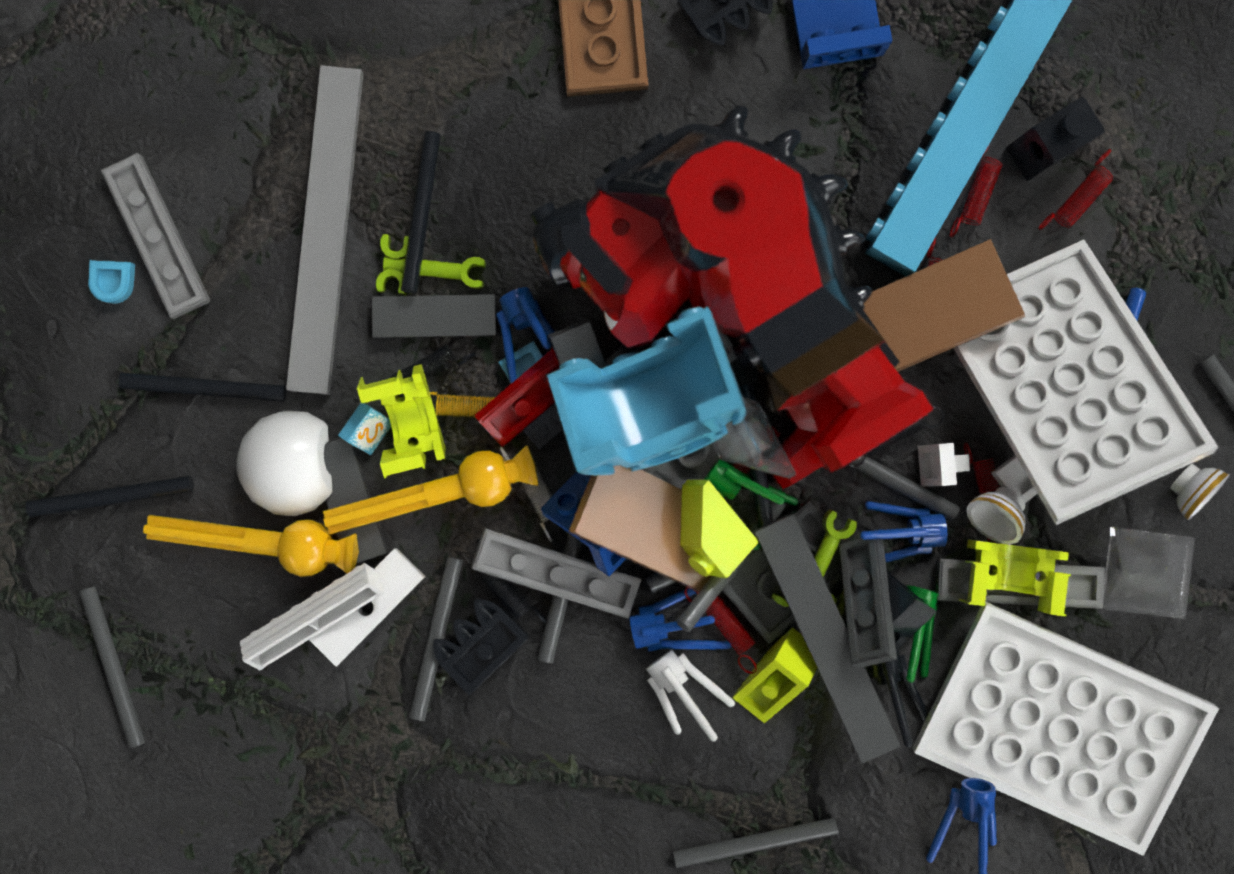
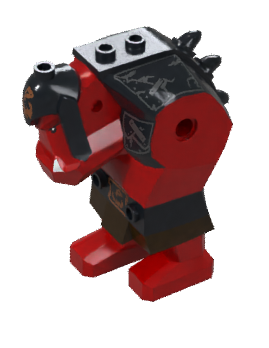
(757, 245)

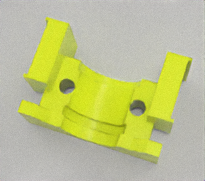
(409, 418)
(1015, 571)

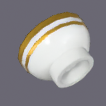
(1196, 488)
(998, 515)

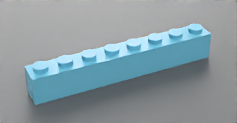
(963, 132)

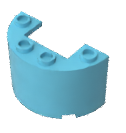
(649, 402)

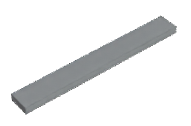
(325, 230)

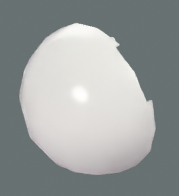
(285, 464)

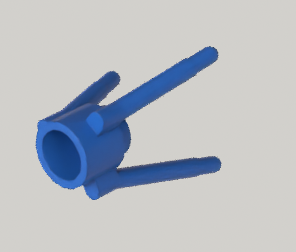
(522, 311)
(924, 530)
(650, 628)
(977, 805)

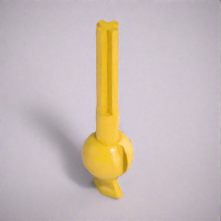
(482, 480)
(301, 548)

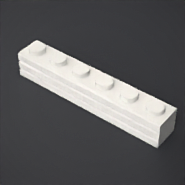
(311, 616)

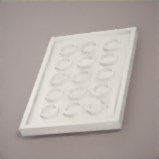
(1082, 388)
(1064, 728)

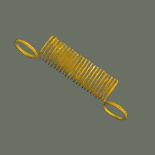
(456, 408)

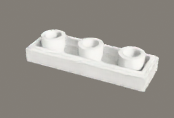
(398, 580)

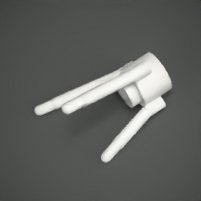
(669, 674)

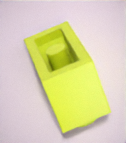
(712, 531)
(778, 678)

